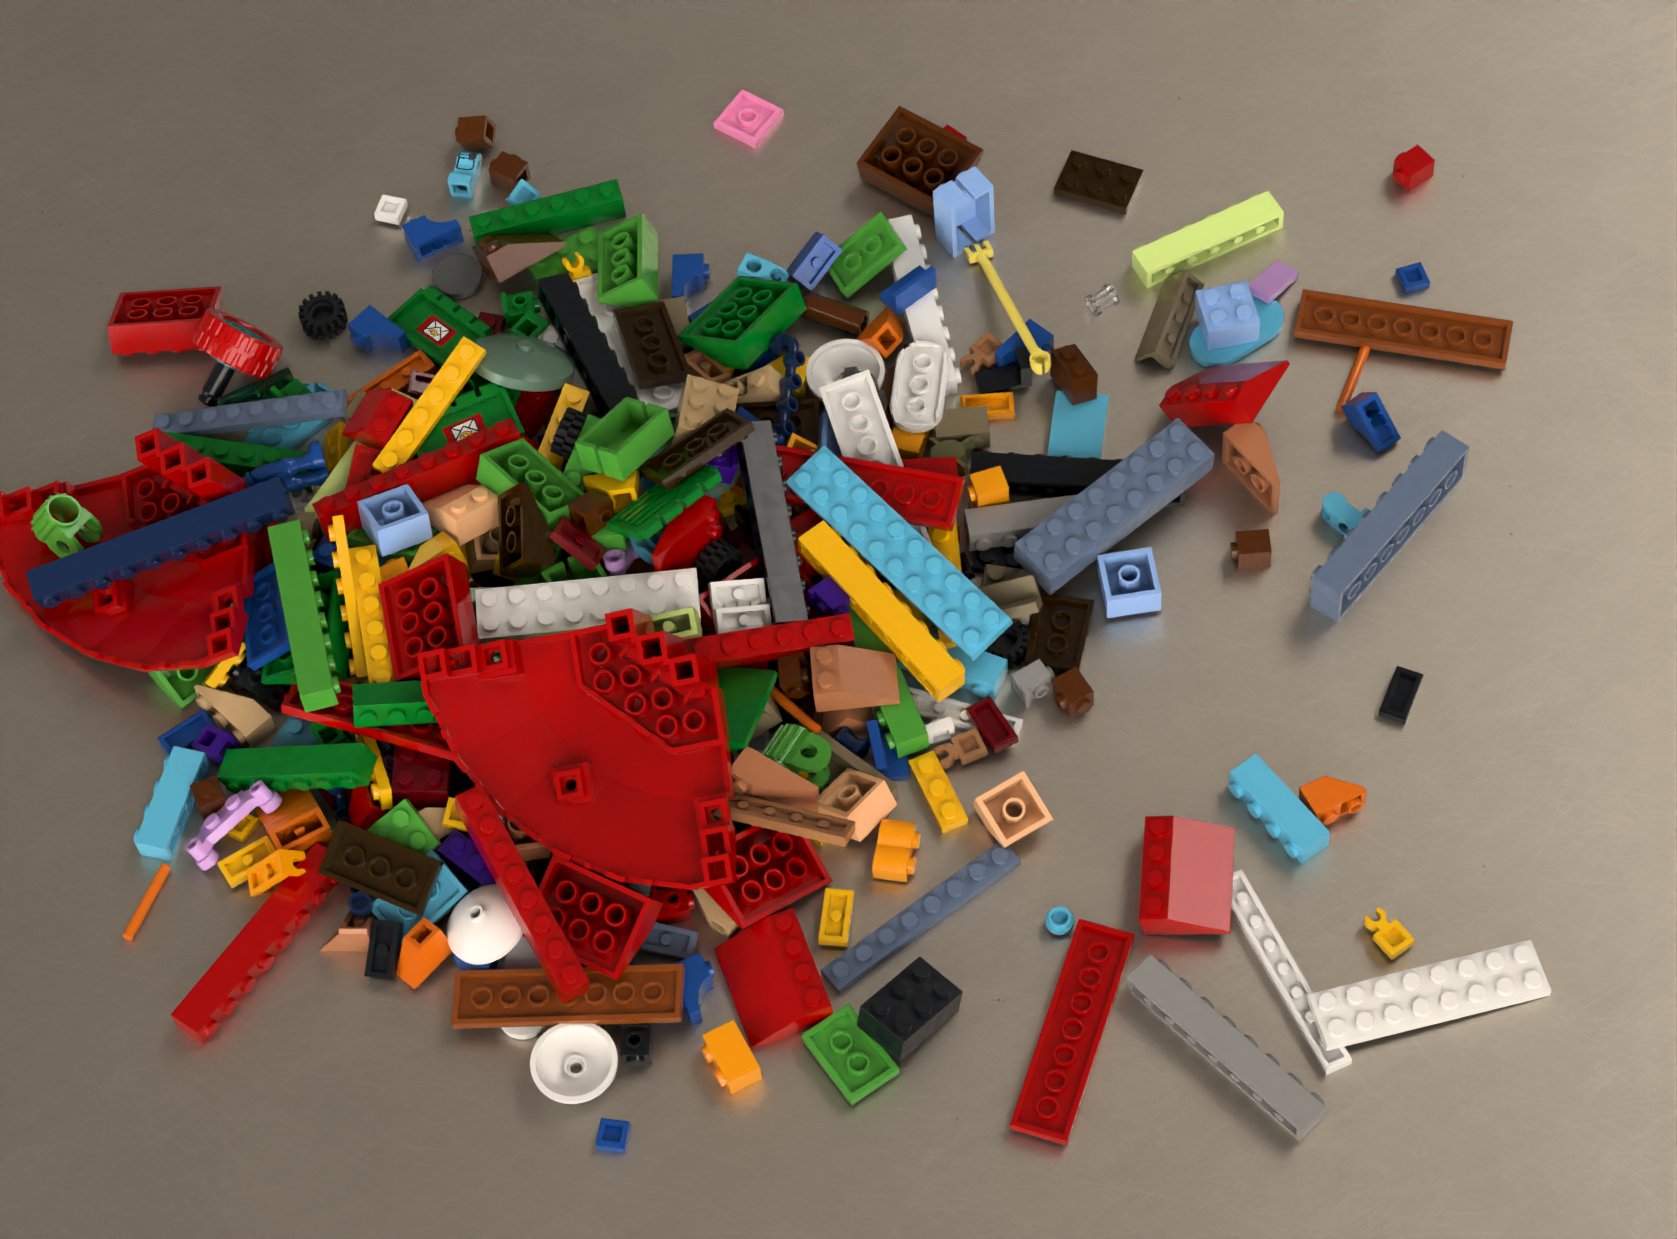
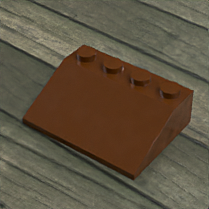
(914, 158)

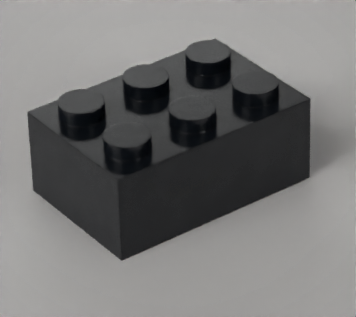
(909, 1008)

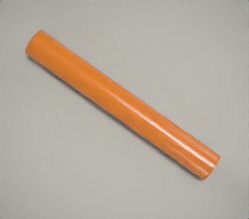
(1353, 376)
(795, 711)
(146, 901)

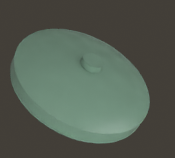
(525, 363)

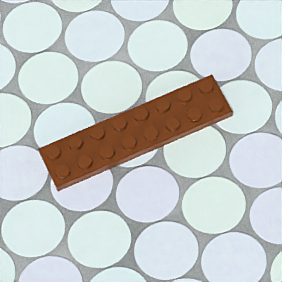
(1403, 329)
(528, 999)

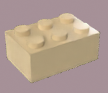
(701, 402)

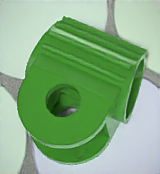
(62, 533)
(800, 752)

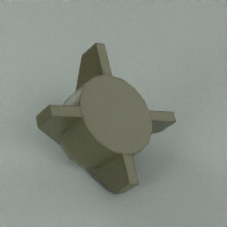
(953, 448)

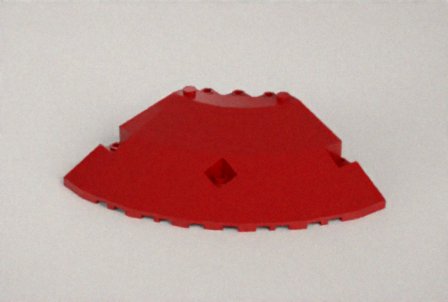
(163, 615)
(620, 719)

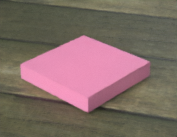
(748, 118)

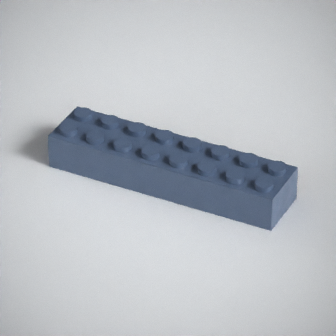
(1113, 506)
(1388, 526)

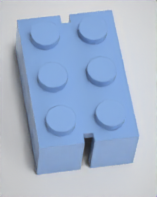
(966, 204)

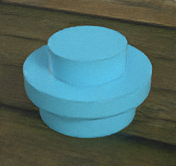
(1059, 920)

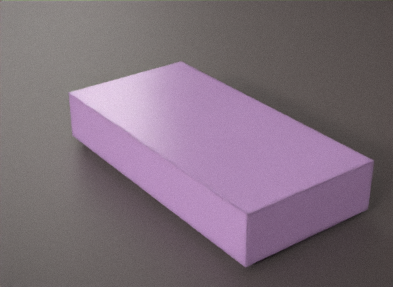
(1273, 281)

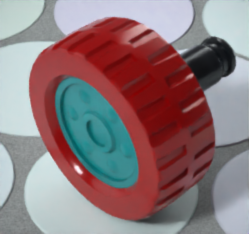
(235, 347)

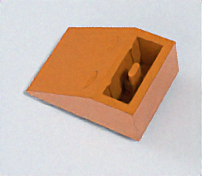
(296, 822)

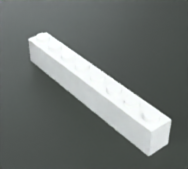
(923, 316)

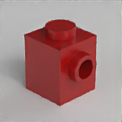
(1413, 167)

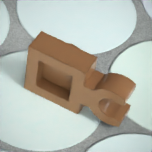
(981, 353)
(965, 747)

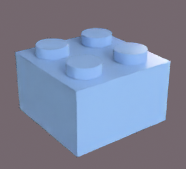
(1227, 315)
(395, 520)
(1129, 582)

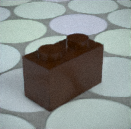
(1073, 374)

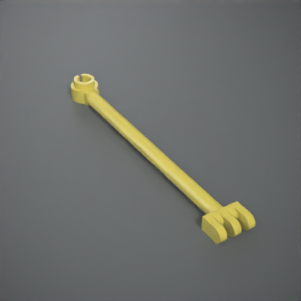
(1037, 356)

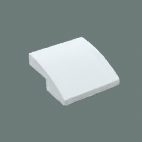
(739, 605)

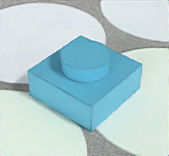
(522, 193)

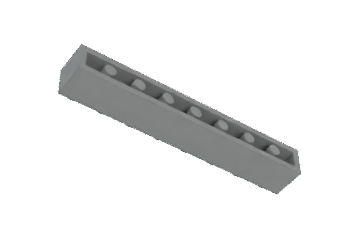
(1226, 1048)

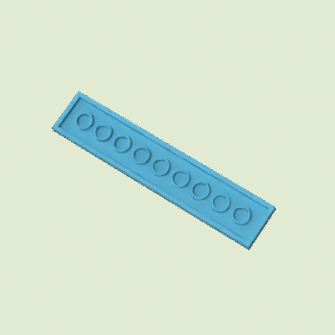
(899, 553)

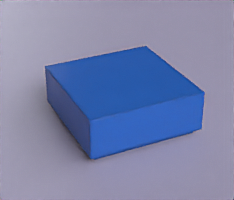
(1412, 278)
(613, 1135)

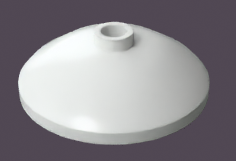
(832, 358)
(482, 927)
(570, 1047)

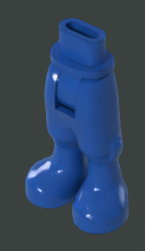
(289, 467)

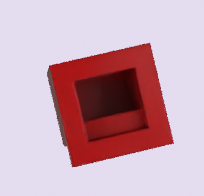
(675, 905)

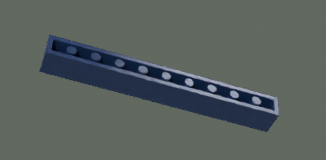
(160, 543)

